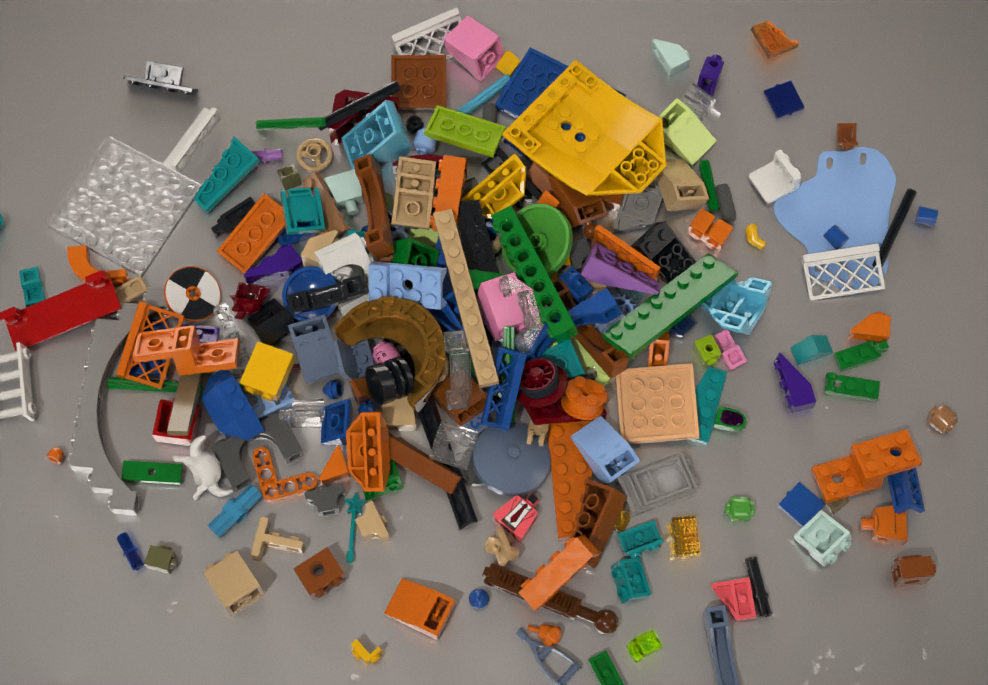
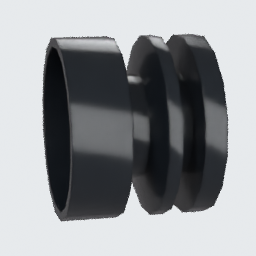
(389, 380)

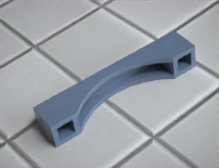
(720, 645)

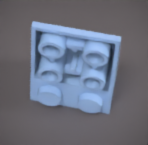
(604, 450)

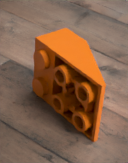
(420, 608)

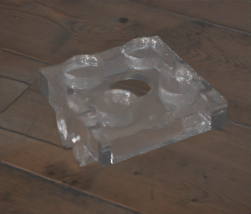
(449, 432)

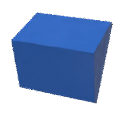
(336, 422)

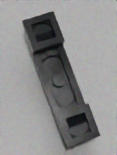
(326, 296)

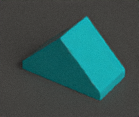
(811, 349)

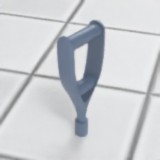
(544, 653)

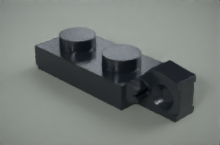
(231, 218)

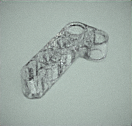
(244, 352)

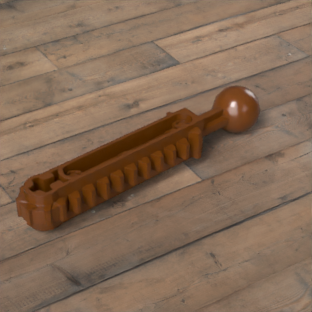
(561, 603)

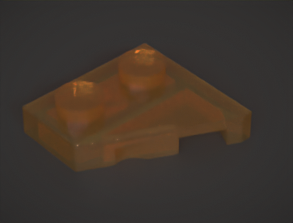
(772, 39)

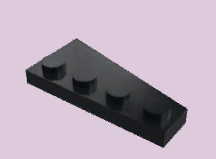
(475, 238)

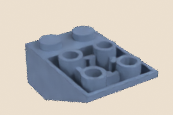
(314, 348)

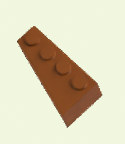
(598, 515)

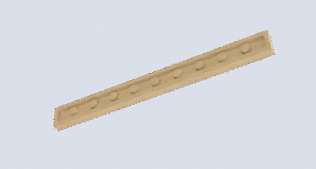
(465, 299)

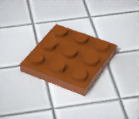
(420, 81)

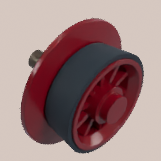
(541, 383)

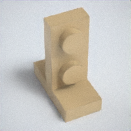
(273, 540)

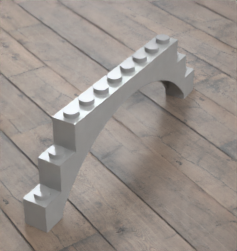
(87, 442)

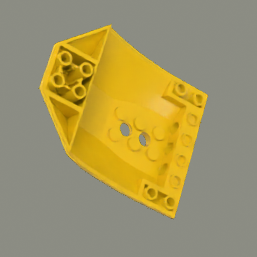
(621, 141)

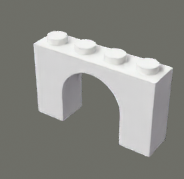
(344, 252)

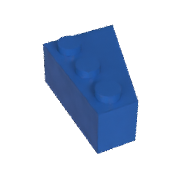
(449, 316)

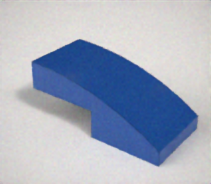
(284, 239)

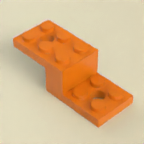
(186, 350)
(866, 466)

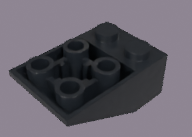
(665, 250)

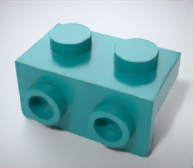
(640, 538)

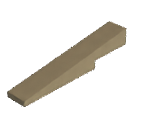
(184, 404)

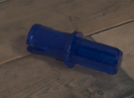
(130, 552)

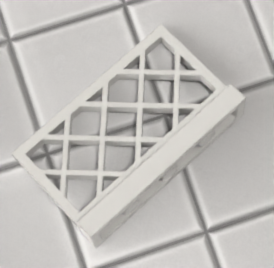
(425, 28)
(843, 255)

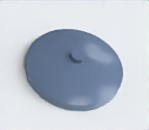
(508, 463)

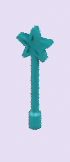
(354, 507)

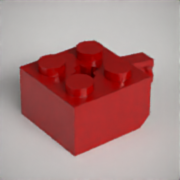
(162, 422)

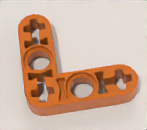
(272, 482)

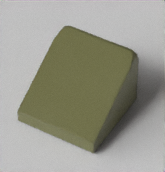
(289, 177)

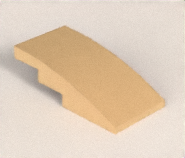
(413, 193)

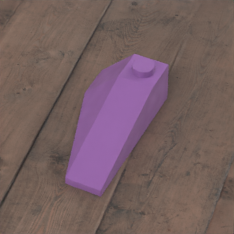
(606, 269)

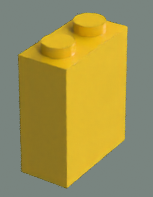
(267, 372)

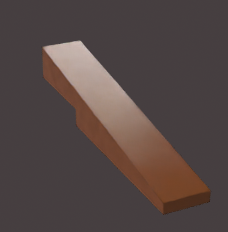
(419, 463)

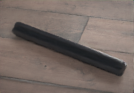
(360, 104)
(896, 225)

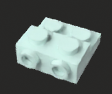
(824, 538)

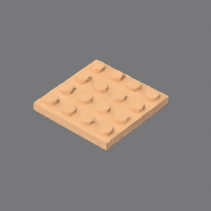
(657, 404)

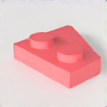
(737, 598)

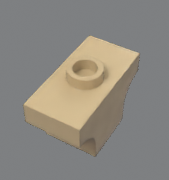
(372, 524)

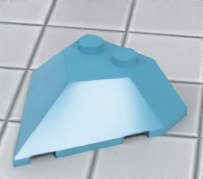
(739, 304)

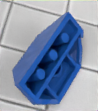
(230, 407)

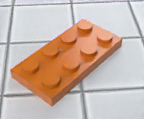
(254, 234)

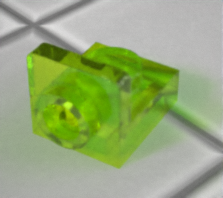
(644, 645)

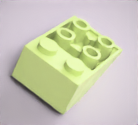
(685, 132)

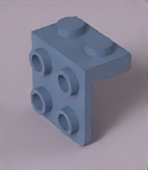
(353, 359)

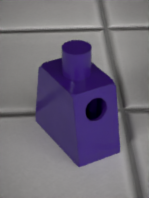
(712, 71)

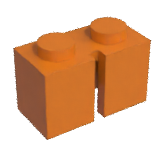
(711, 233)

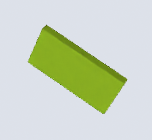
(464, 131)

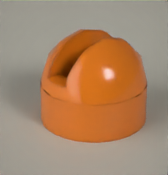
(55, 455)

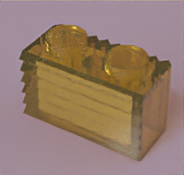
(684, 537)

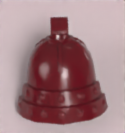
(248, 299)

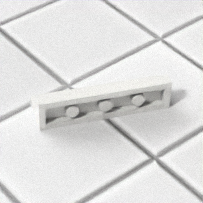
(192, 139)

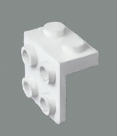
(776, 178)

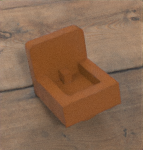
(846, 135)

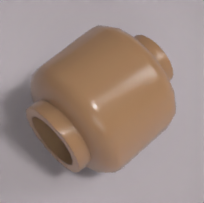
(942, 419)

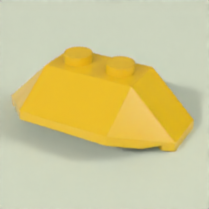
(500, 188)

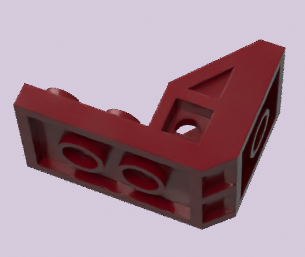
(344, 98)

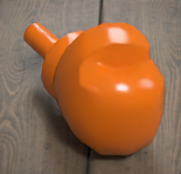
(548, 633)

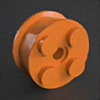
(584, 398)

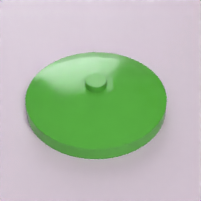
(548, 233)

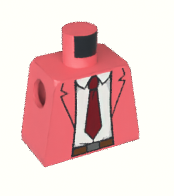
(517, 516)

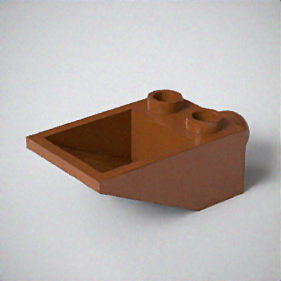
(578, 205)

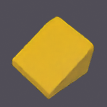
(508, 63)

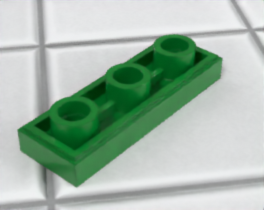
(140, 472)

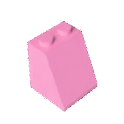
(474, 47)
(497, 310)

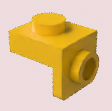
(360, 652)

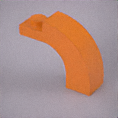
(80, 263)

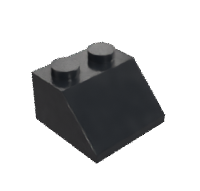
(269, 322)

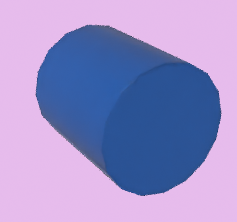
(926, 216)
(835, 237)

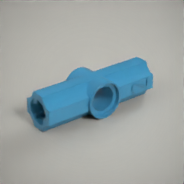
(235, 510)

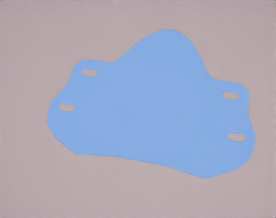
(845, 196)

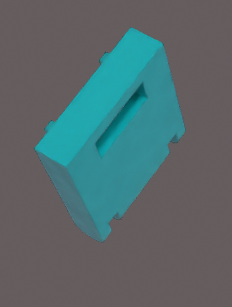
(302, 208)

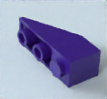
(276, 267)
(796, 387)

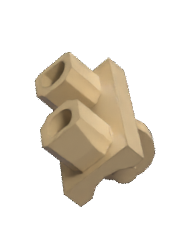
(501, 545)

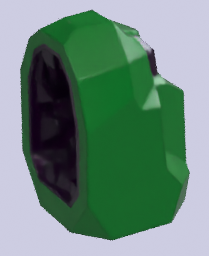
(729, 419)

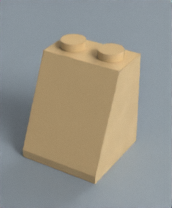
(233, 582)

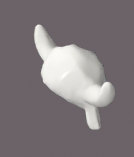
(205, 470)

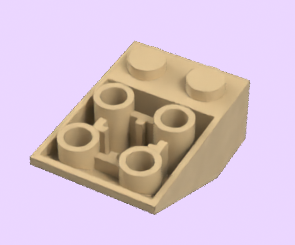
(681, 187)

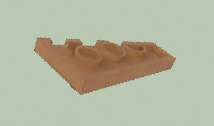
(332, 217)

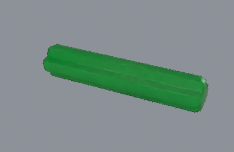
(707, 178)

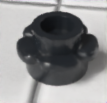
(414, 120)

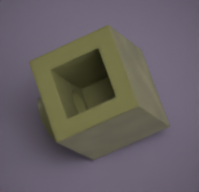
(161, 559)

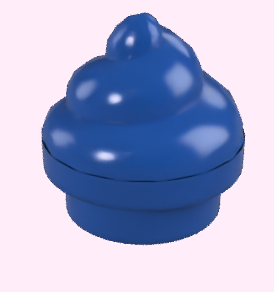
(333, 389)
(478, 598)

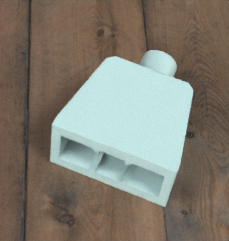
(345, 190)

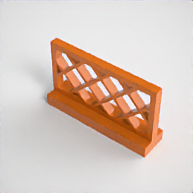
(626, 253)
(137, 326)

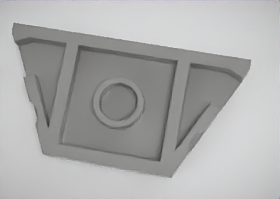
(638, 209)

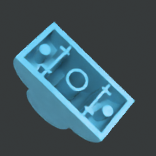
(379, 135)

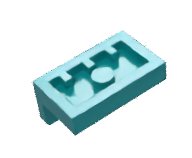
(630, 580)

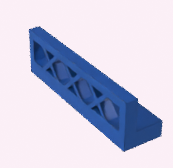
(509, 392)
(903, 492)

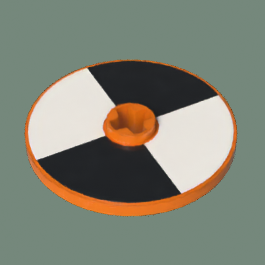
(178, 293)

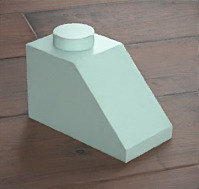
(671, 56)

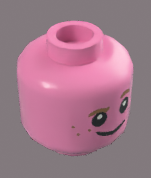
(384, 351)

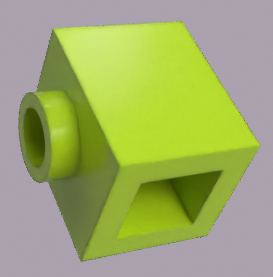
(707, 351)

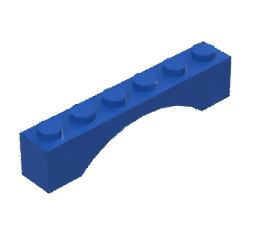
(595, 310)

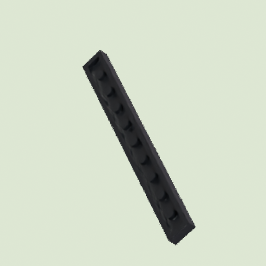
(431, 421)

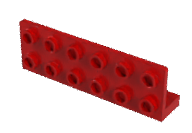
(62, 311)

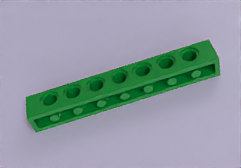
(508, 219)

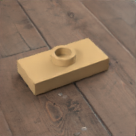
(131, 290)

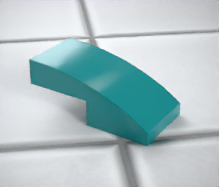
(32, 286)

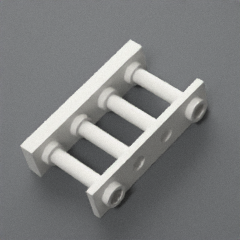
(25, 391)

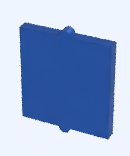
(801, 504)

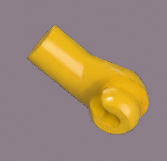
(752, 236)

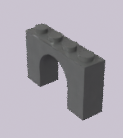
(230, 450)

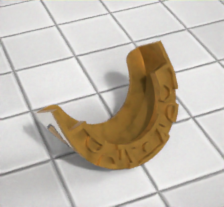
(407, 325)

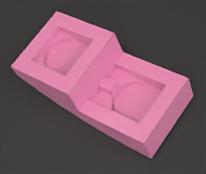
(731, 353)

